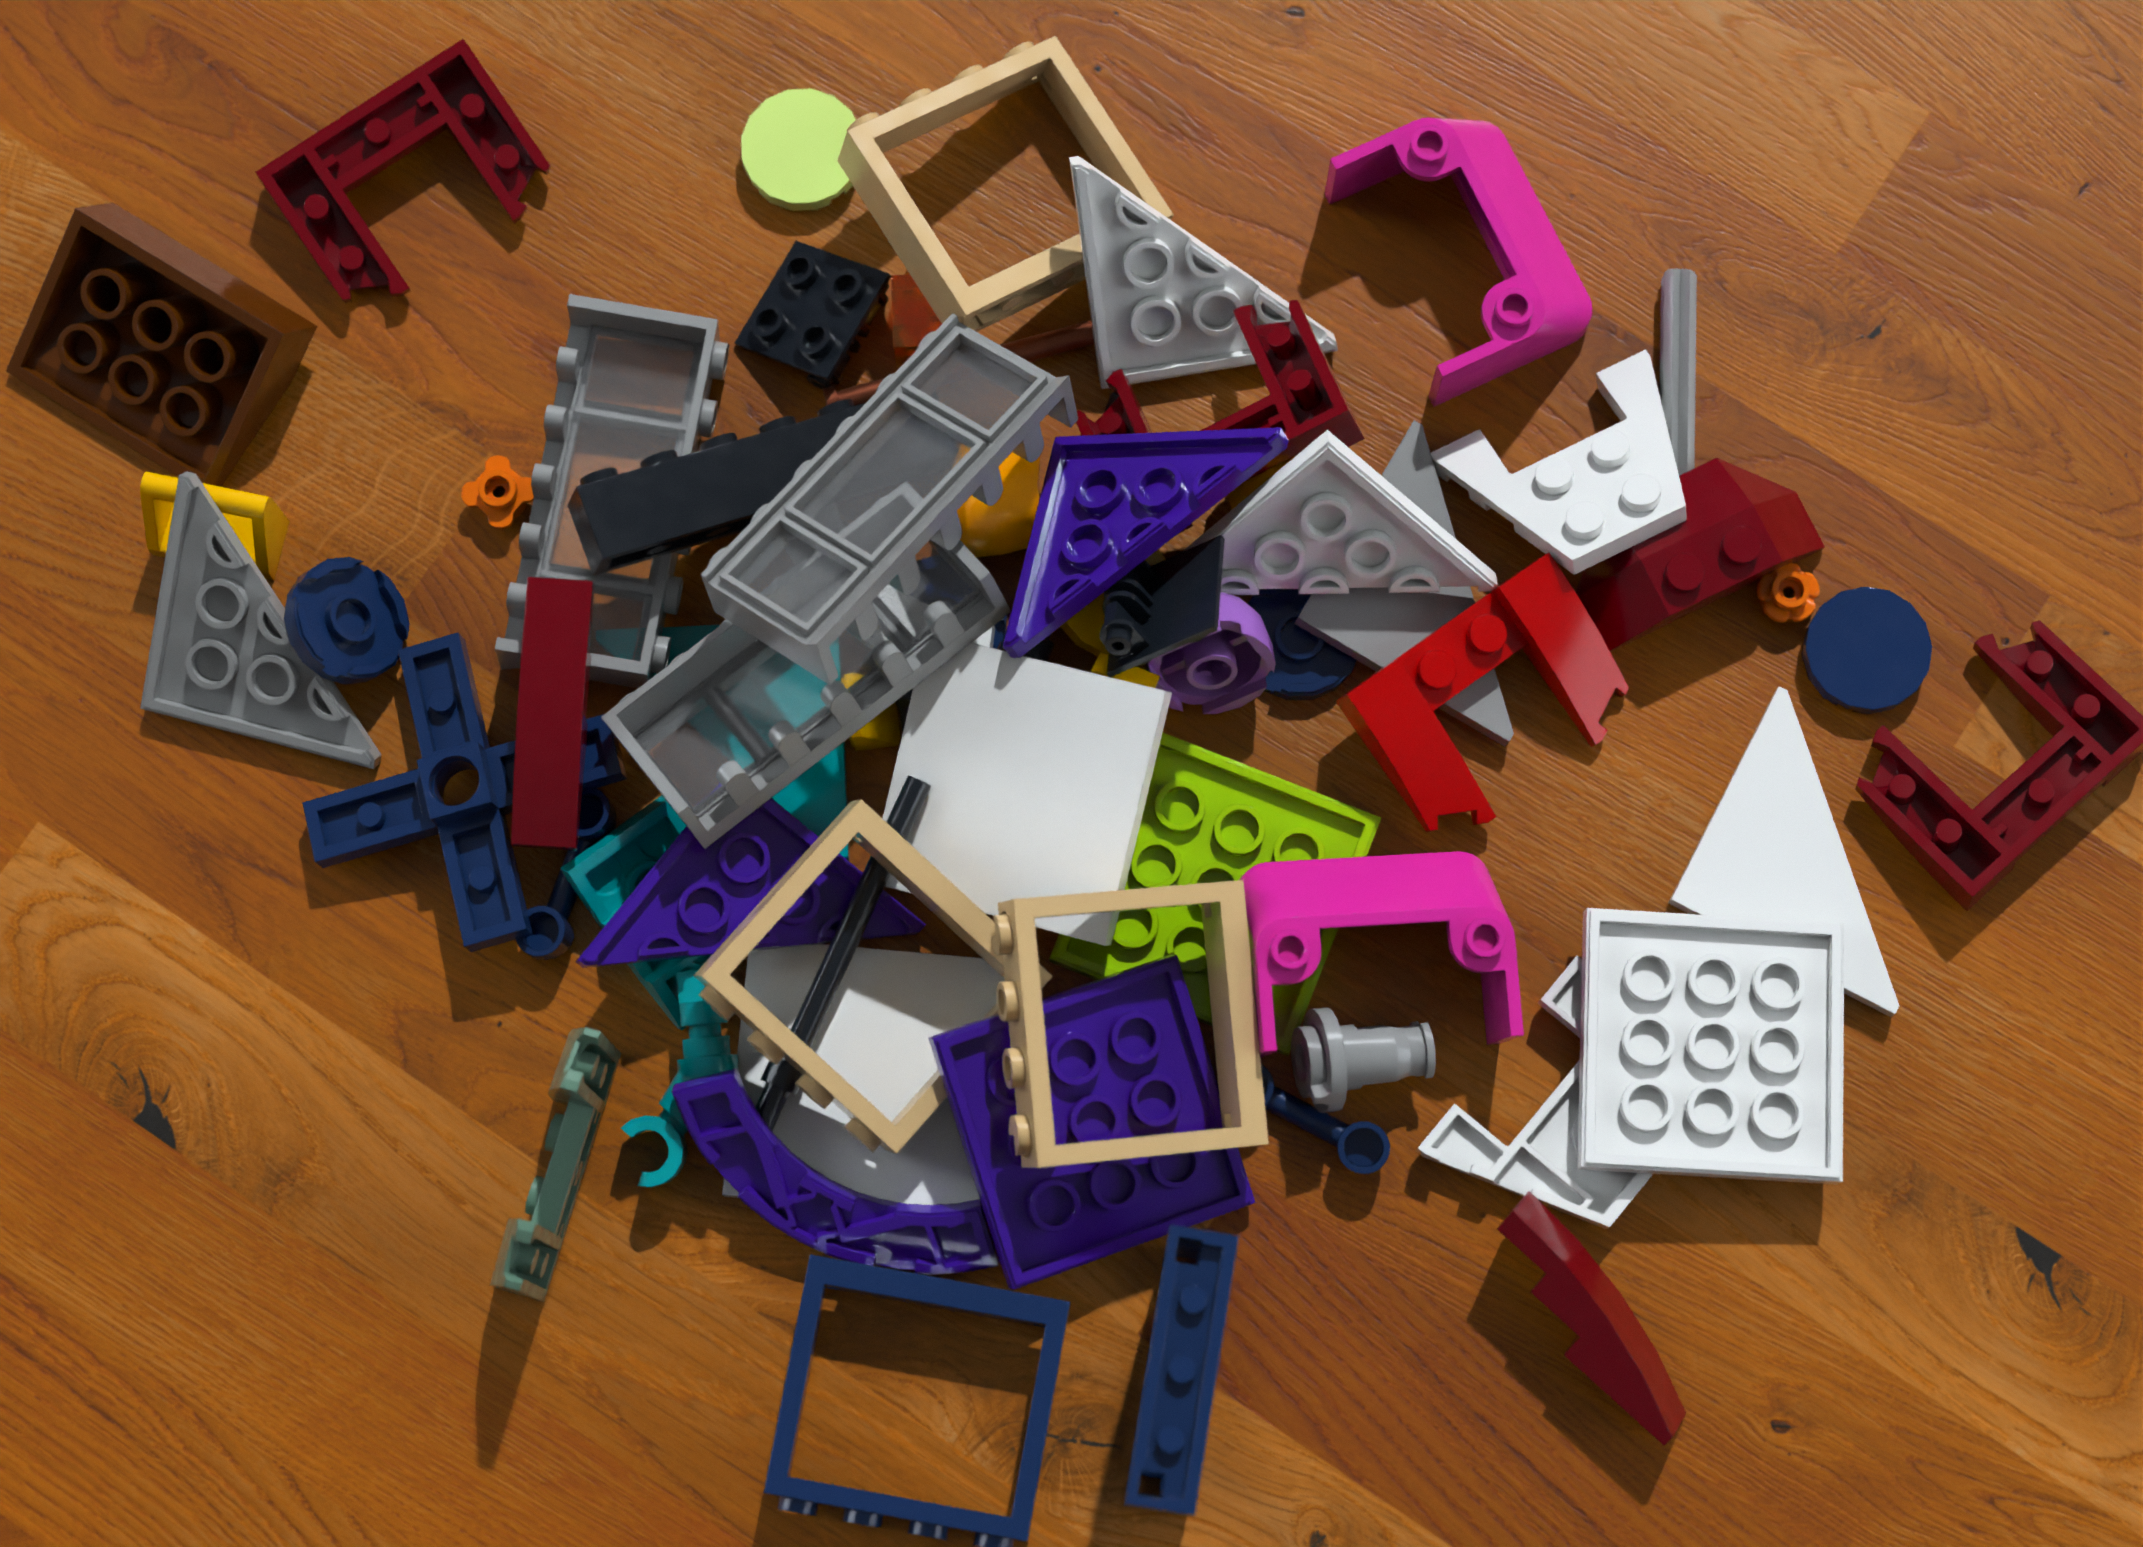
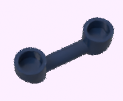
(550, 923)
(1361, 1146)

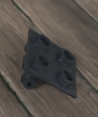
(815, 313)
(1162, 606)

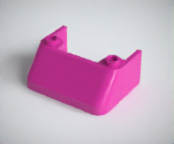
(1542, 297)
(1298, 898)

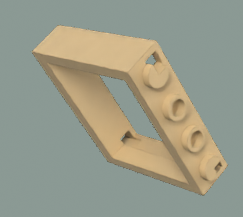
(926, 110)
(1231, 1011)
(775, 1039)

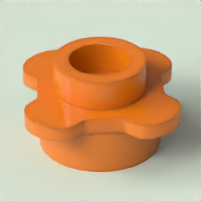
(504, 509)

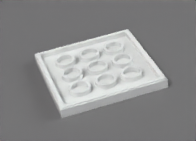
(1029, 779)
(1711, 1046)
(882, 1049)

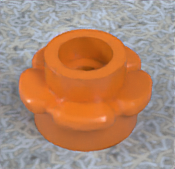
(1785, 609)

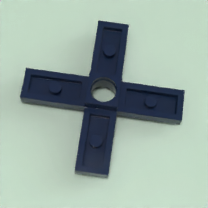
(413, 807)

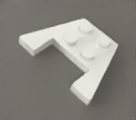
(1593, 493)
(1546, 1149)

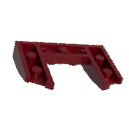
(439, 95)
(1300, 383)
(1977, 847)

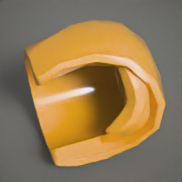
(1010, 520)

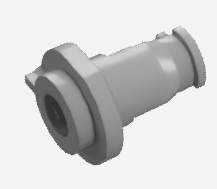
(1342, 1058)

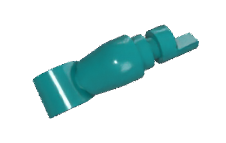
(703, 1055)

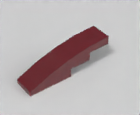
(552, 713)
(1609, 1338)

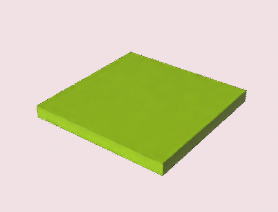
(1209, 825)

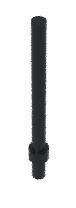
(782, 1077)

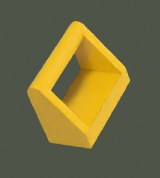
(252, 517)

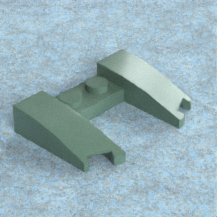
(583, 1083)

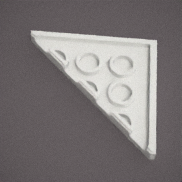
(1160, 293)
(1336, 527)
(1780, 854)

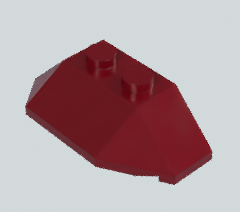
(1731, 538)

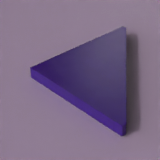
(1115, 505)
(702, 895)

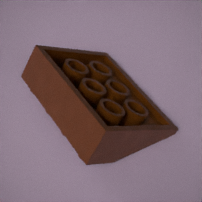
(158, 344)

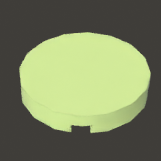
(795, 147)

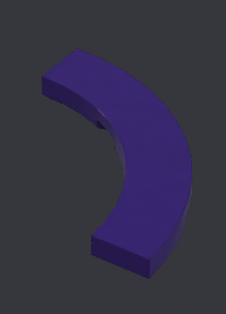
(817, 1208)

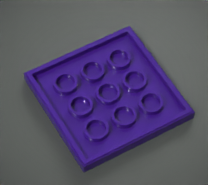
(1119, 1066)

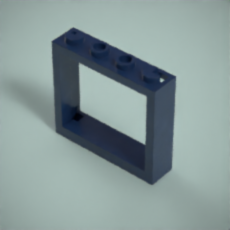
(1181, 1370)
(870, 1507)

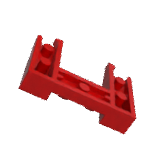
(1398, 702)

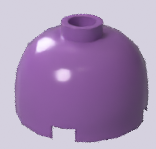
(1224, 666)

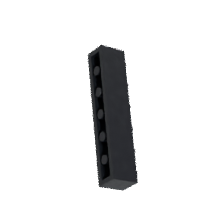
(694, 496)

